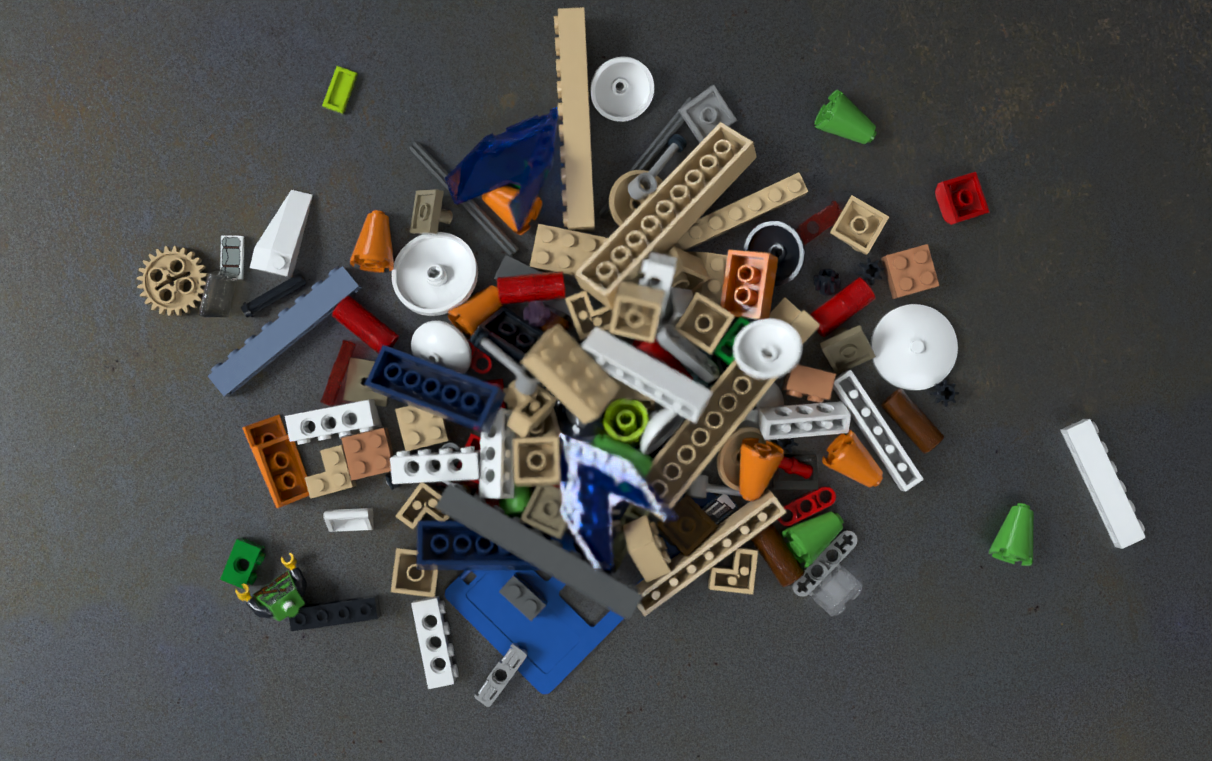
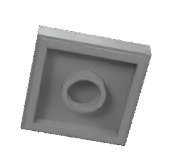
(706, 112)

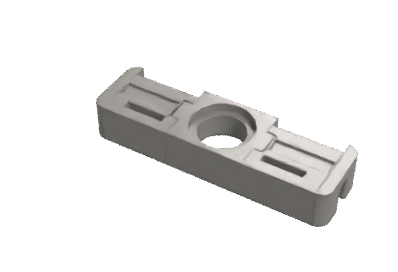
(509, 663)

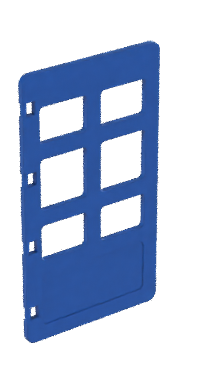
(556, 636)

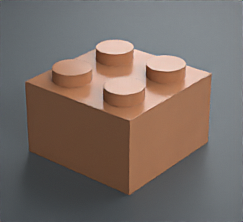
(910, 271)
(809, 382)
(368, 453)

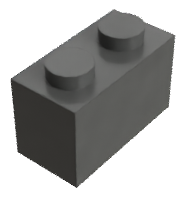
(523, 596)

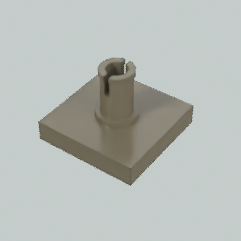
(428, 212)
(847, 349)
(355, 383)
(545, 511)

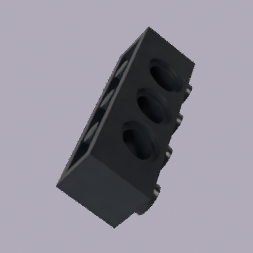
(336, 613)

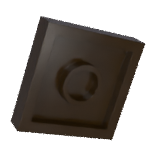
(690, 527)

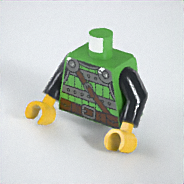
(279, 597)

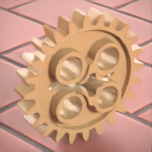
(165, 262)

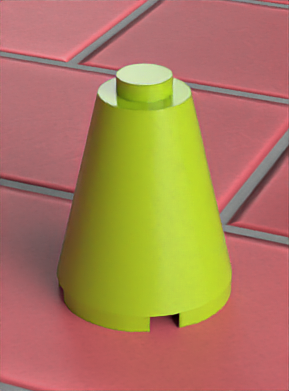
(626, 421)

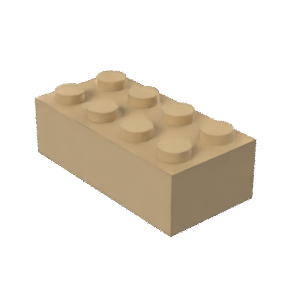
(563, 249)
(571, 374)

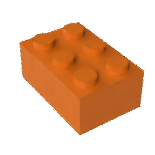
(749, 284)

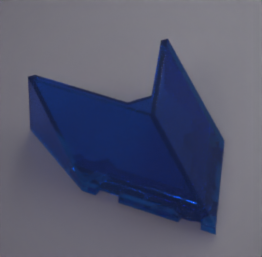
(516, 157)
(591, 486)

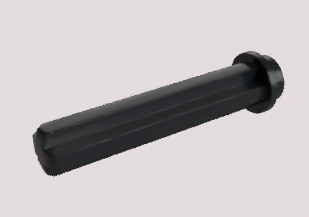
(272, 295)

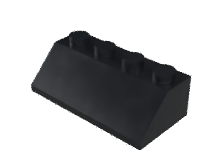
(511, 335)

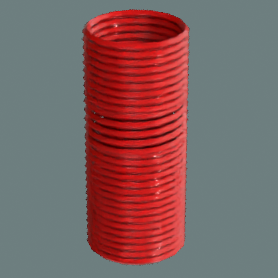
(522, 287)
(836, 312)
(360, 320)
(661, 354)

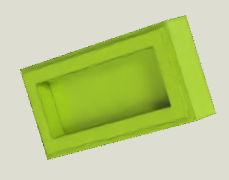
(340, 90)

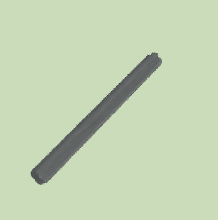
(652, 152)
(470, 205)

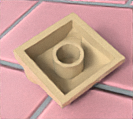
(859, 225)

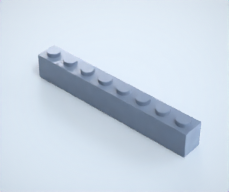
(283, 332)

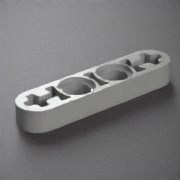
(687, 353)
(827, 565)

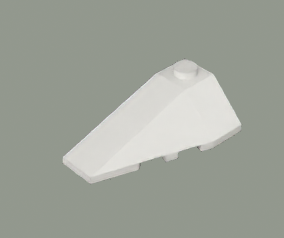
(282, 239)

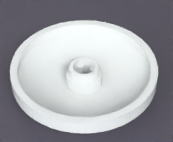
(434, 273)
(914, 347)

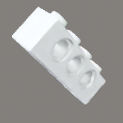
(662, 268)
(803, 420)
(298, 423)
(497, 459)
(403, 473)
(435, 676)

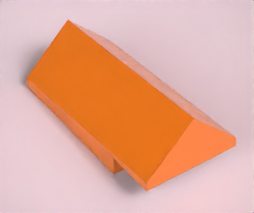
(277, 460)

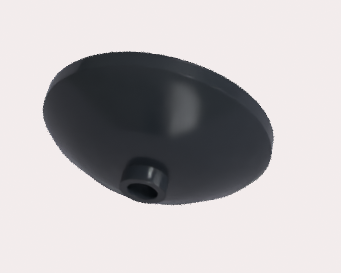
(779, 235)

